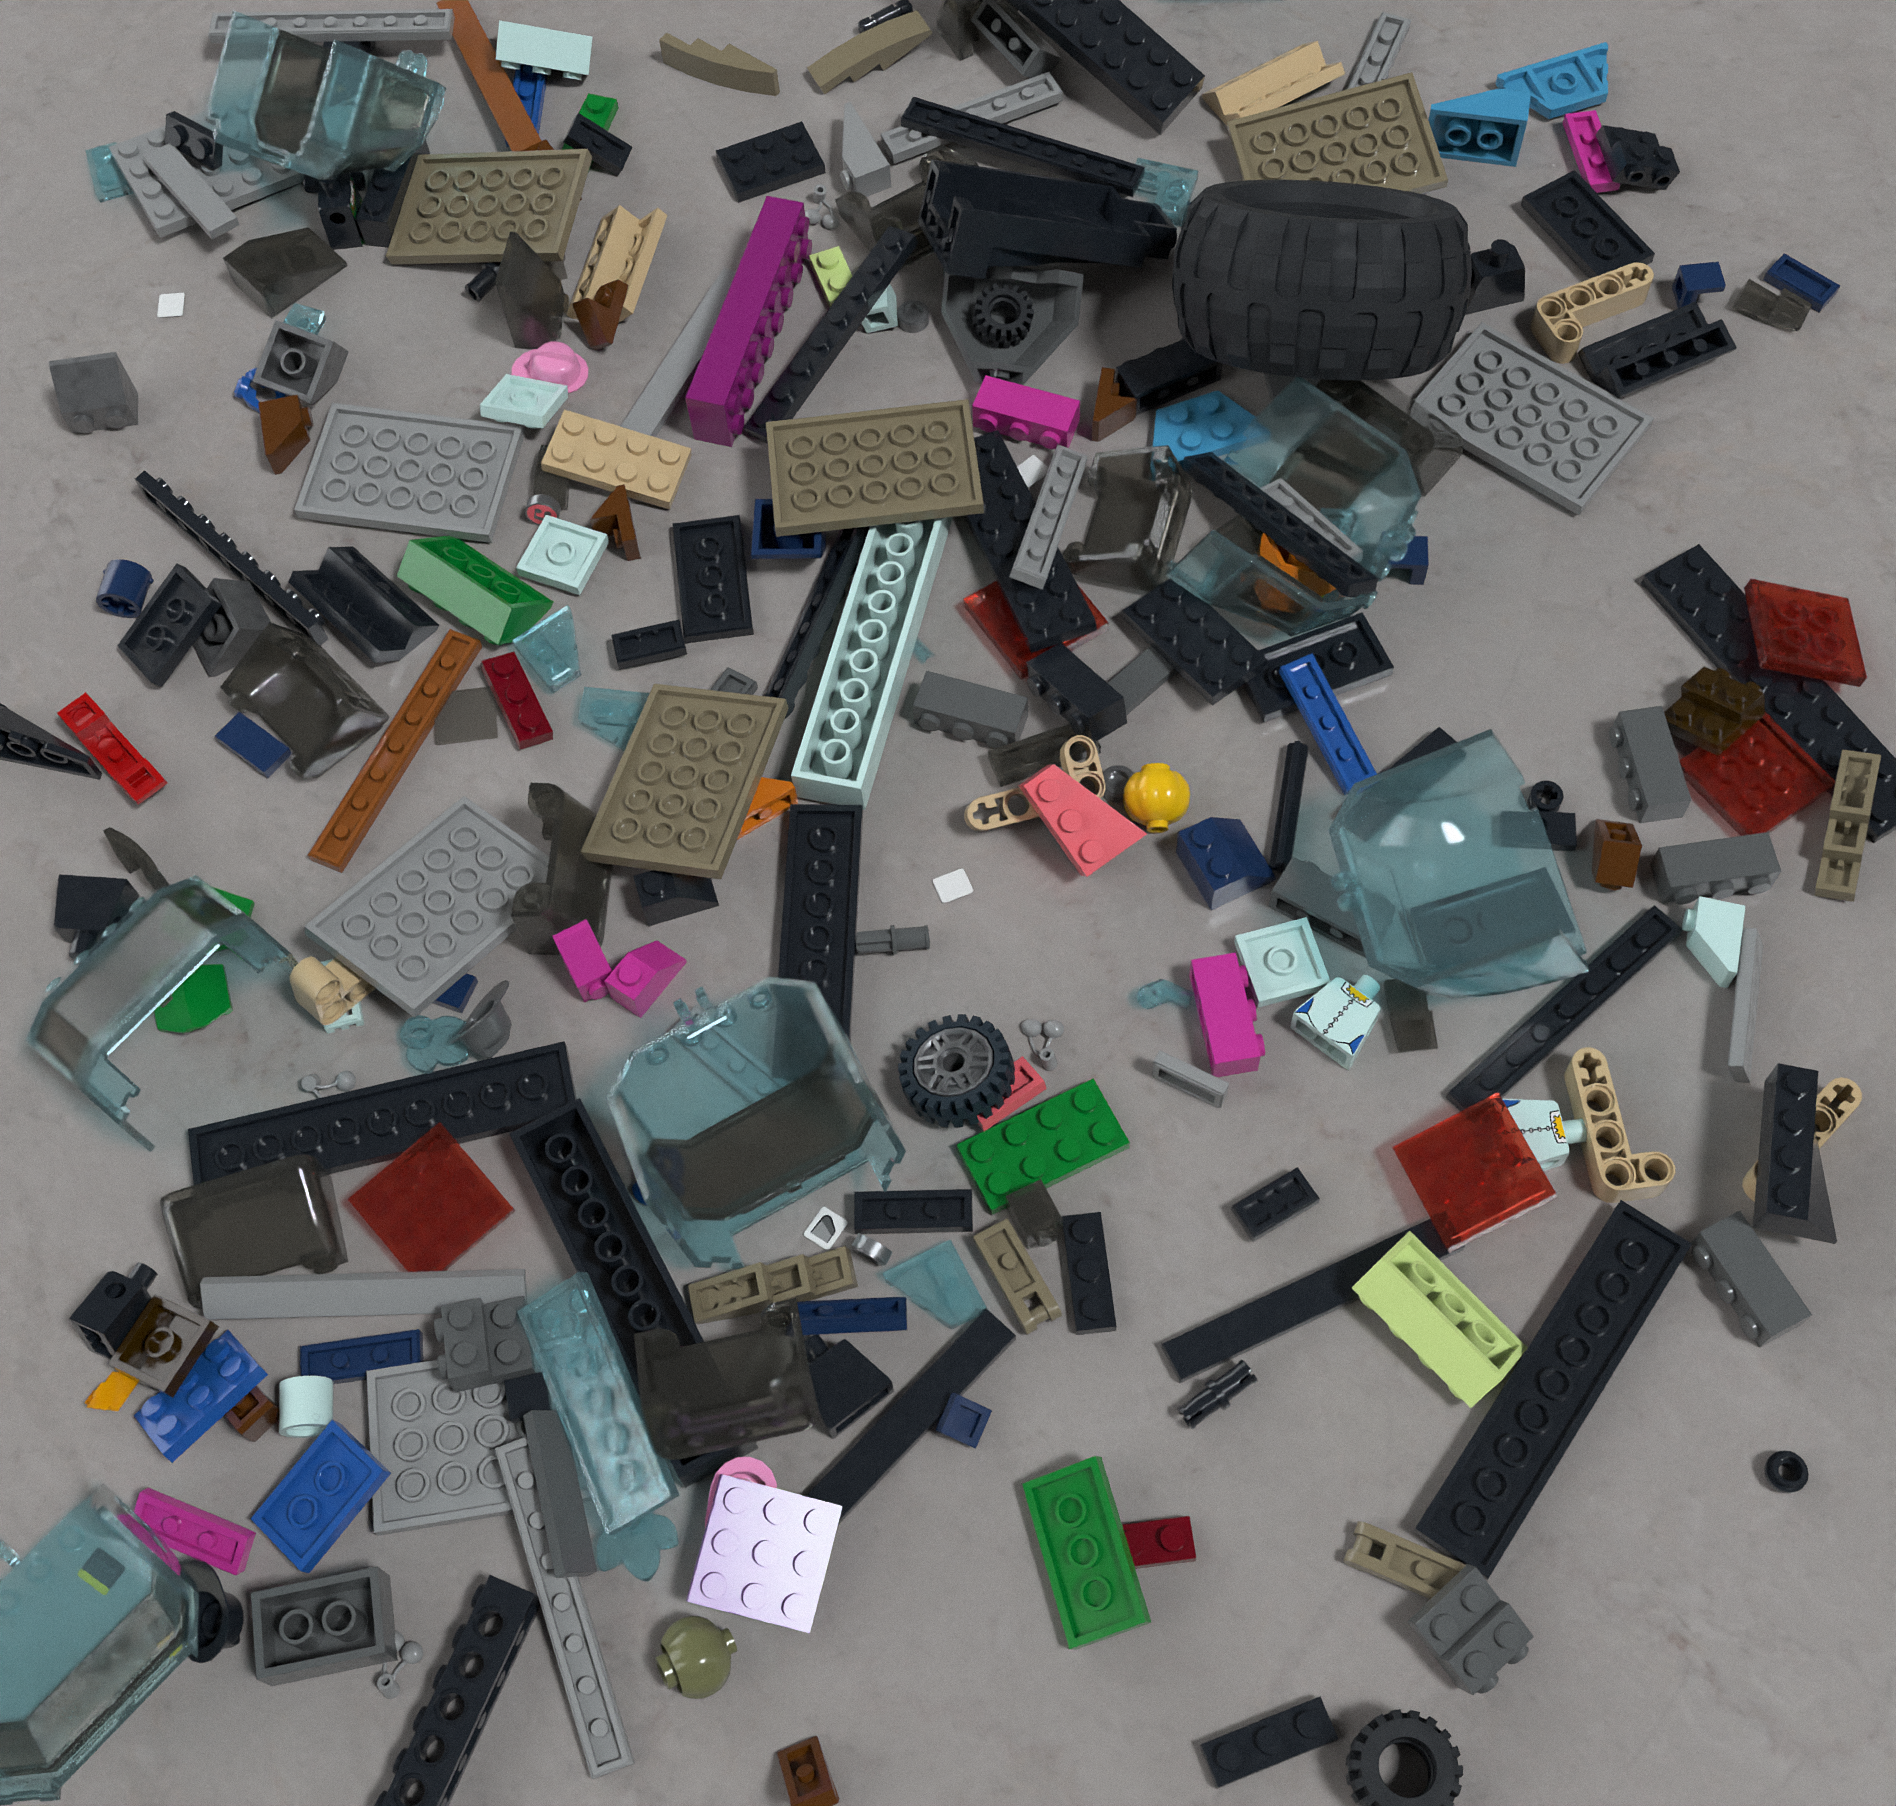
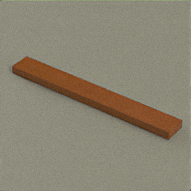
(491, 78)
(394, 752)

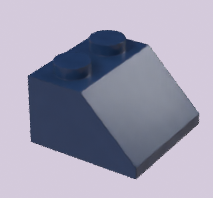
(769, 546)
(1222, 860)

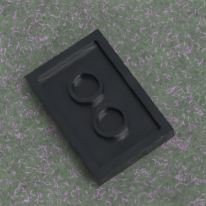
(770, 161)
(169, 625)

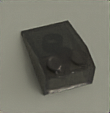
(282, 268)
(530, 296)

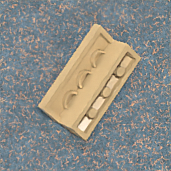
(1273, 83)
(621, 252)

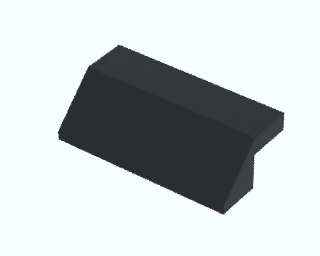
(1655, 350)
(364, 605)

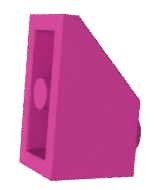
(584, 960)
(643, 976)

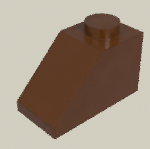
(284, 430)
(1615, 854)

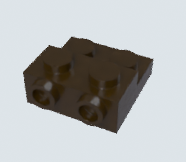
(1715, 710)
(163, 1345)

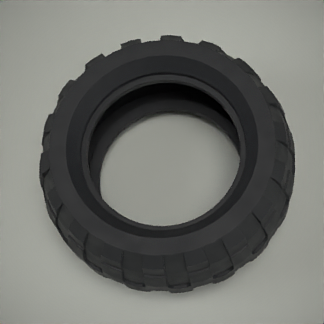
(1321, 278)

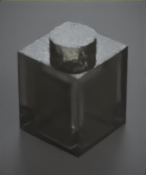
(1034, 1215)

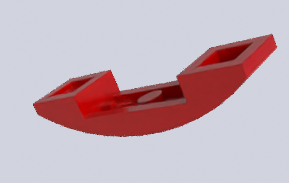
(111, 749)

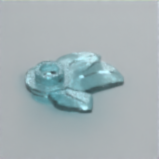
(429, 1042)
(638, 1546)

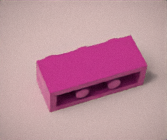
(1025, 413)
(1226, 1015)

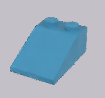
(1481, 126)

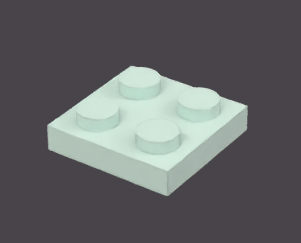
(524, 401)
(562, 554)
(1282, 962)

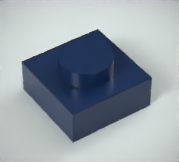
(963, 1420)

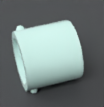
(305, 1406)

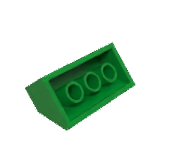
(472, 588)

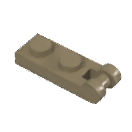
(1016, 1275)
(1401, 1561)

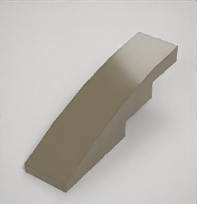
(876, 46)
(724, 68)
(1847, 825)
(759, 1285)

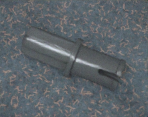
(892, 939)

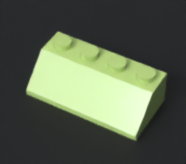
(1440, 1319)

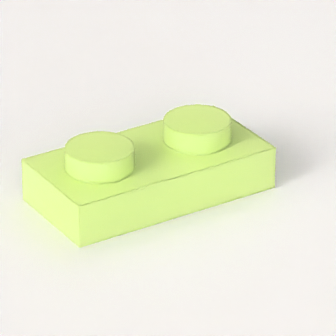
(831, 272)

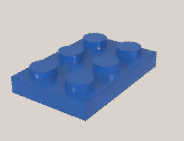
(209, 1391)
(320, 1496)

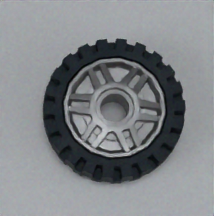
(982, 1074)

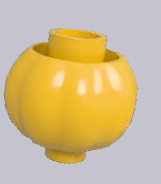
(1156, 797)

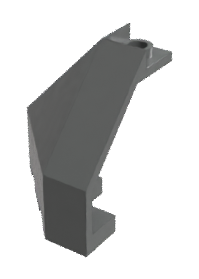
(1056, 314)

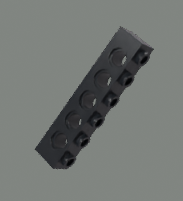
(479, 1694)

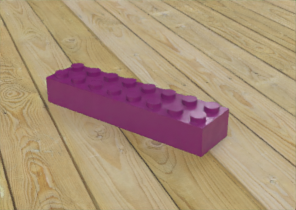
(749, 322)

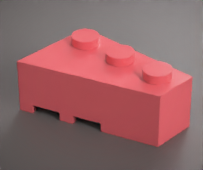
(1079, 820)

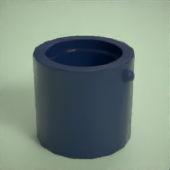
(124, 588)

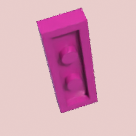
(1581, 133)
(196, 1531)

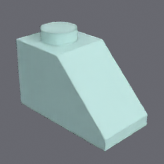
(1715, 936)

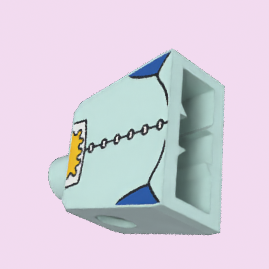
(1339, 1018)
(1545, 1131)

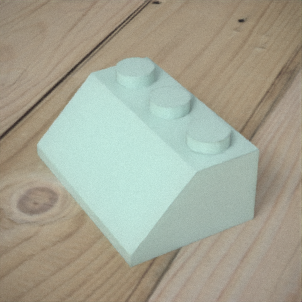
(543, 49)

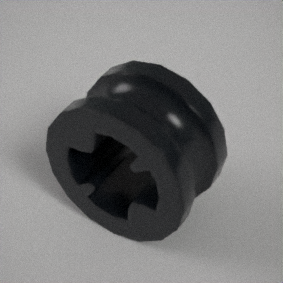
(1549, 788)

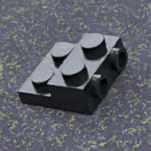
(1637, 157)

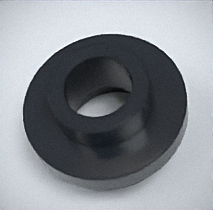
(1796, 1466)

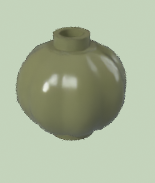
(695, 1657)

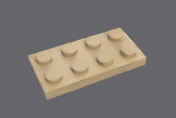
(616, 456)

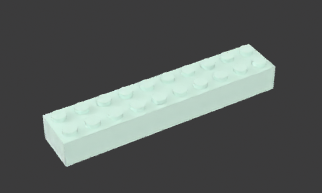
(868, 663)

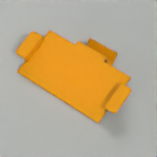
(111, 1393)

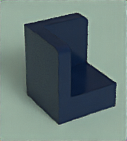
(1695, 280)
(1415, 560)

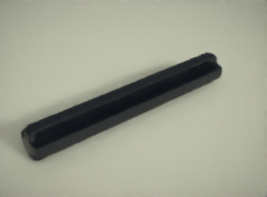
(1289, 806)

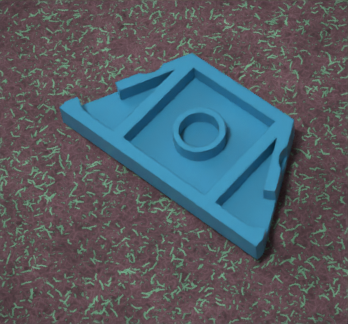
(1562, 82)
(1202, 426)

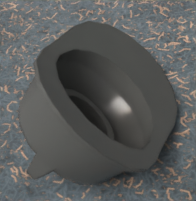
(487, 1025)

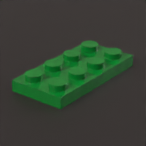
(1043, 1144)
(1086, 1553)

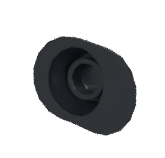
(219, 1613)

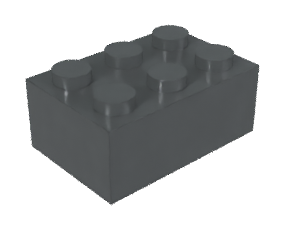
(323, 1626)

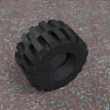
(1421, 1736)

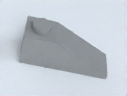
(863, 161)

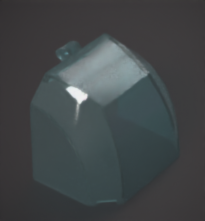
(1455, 876)

